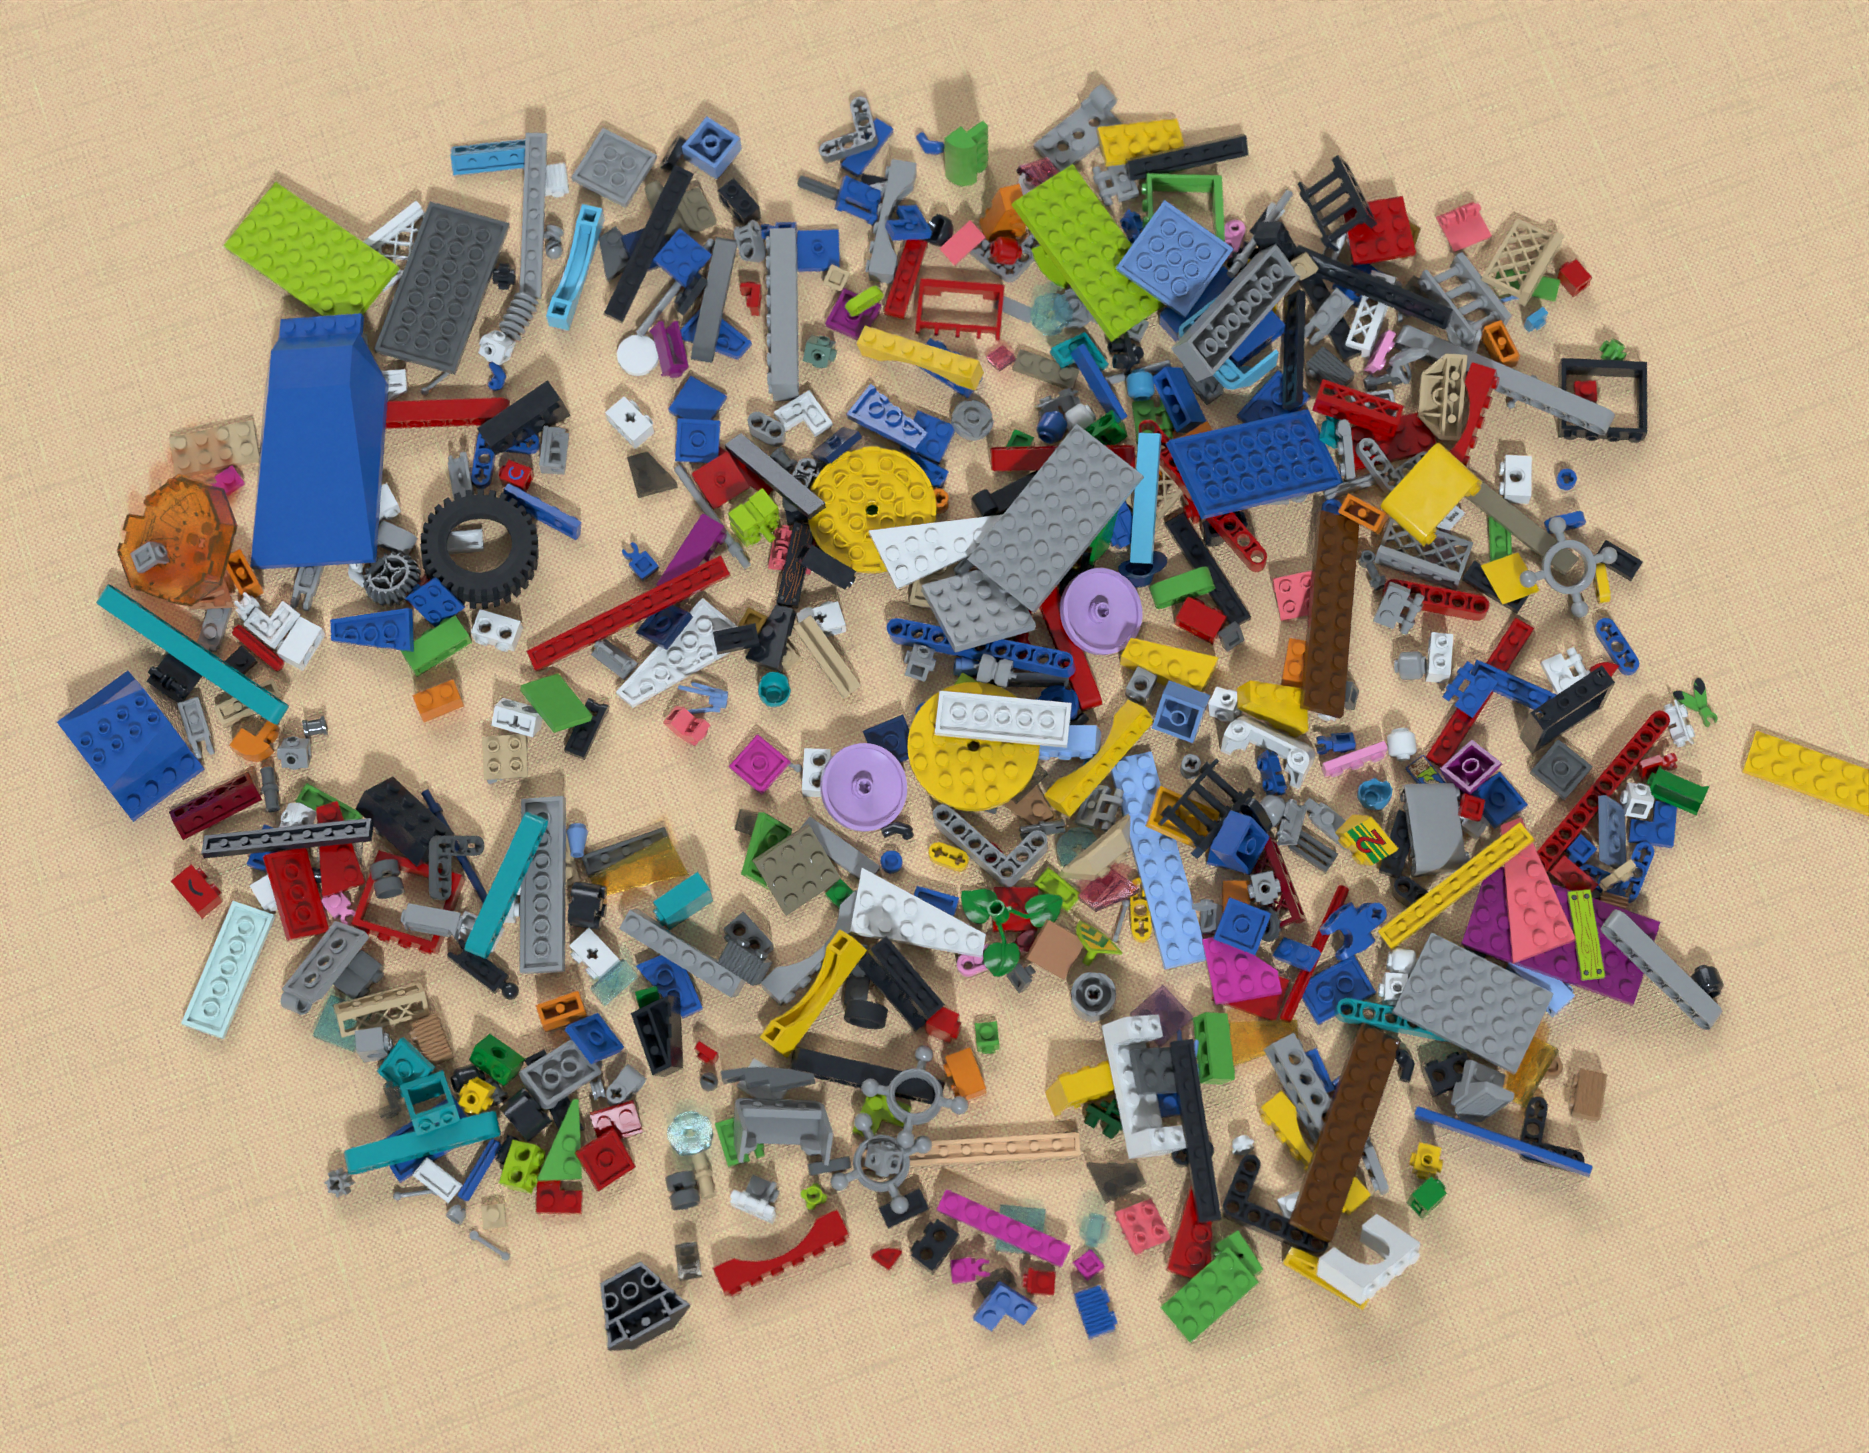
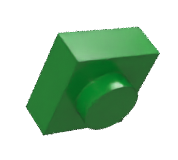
(1020, 439)
(838, 893)
(647, 996)

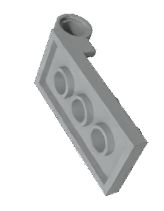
(1095, 107)
(298, 992)

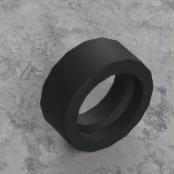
(865, 1014)

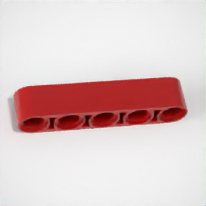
(1446, 597)

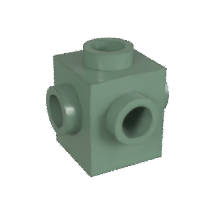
(820, 351)

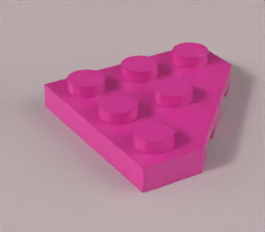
(1238, 974)

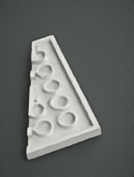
(686, 655)

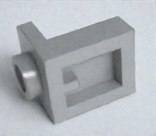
(149, 555)
(762, 1189)

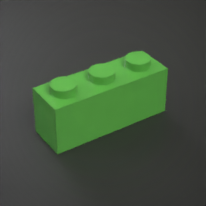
(437, 645)
(1214, 1048)

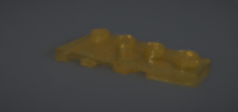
(648, 865)

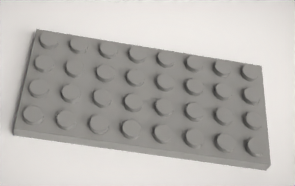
(1055, 518)

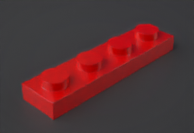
(905, 278)

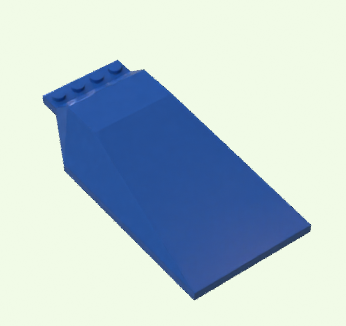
(320, 447)

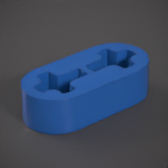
(1573, 520)

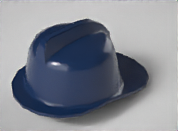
(1140, 573)

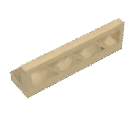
(827, 656)
(381, 1001)

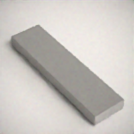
(841, 851)

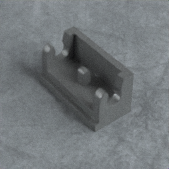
(1206, 389)

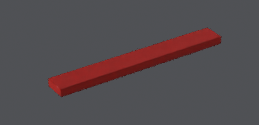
(1460, 722)

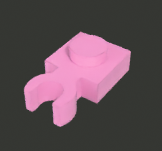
(338, 906)

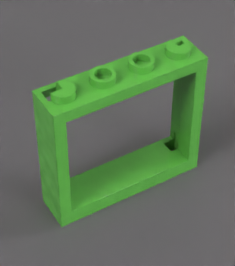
(1186, 183)

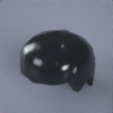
(941, 229)

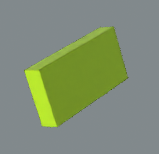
(1052, 883)

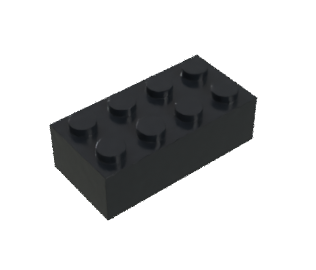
(402, 819)

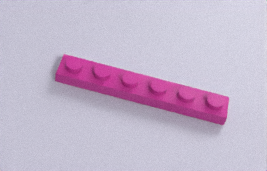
(1003, 1228)

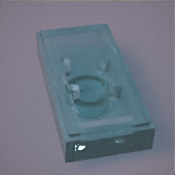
(613, 982)

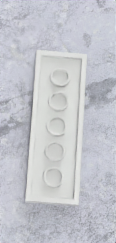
(1003, 719)

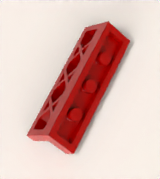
(1357, 412)

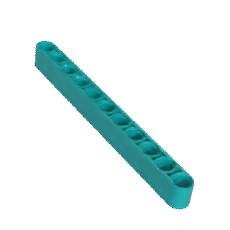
(192, 654)

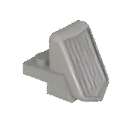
(1479, 1093)

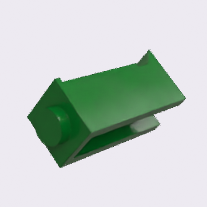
(1677, 791)

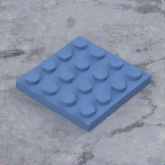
(1174, 259)

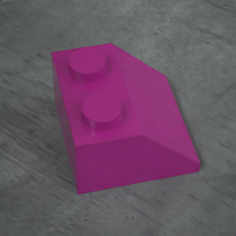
(1470, 767)

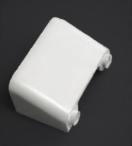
(1248, 729)

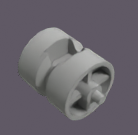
(999, 672)

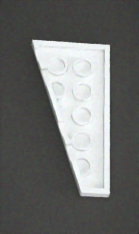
(926, 548)
(902, 917)

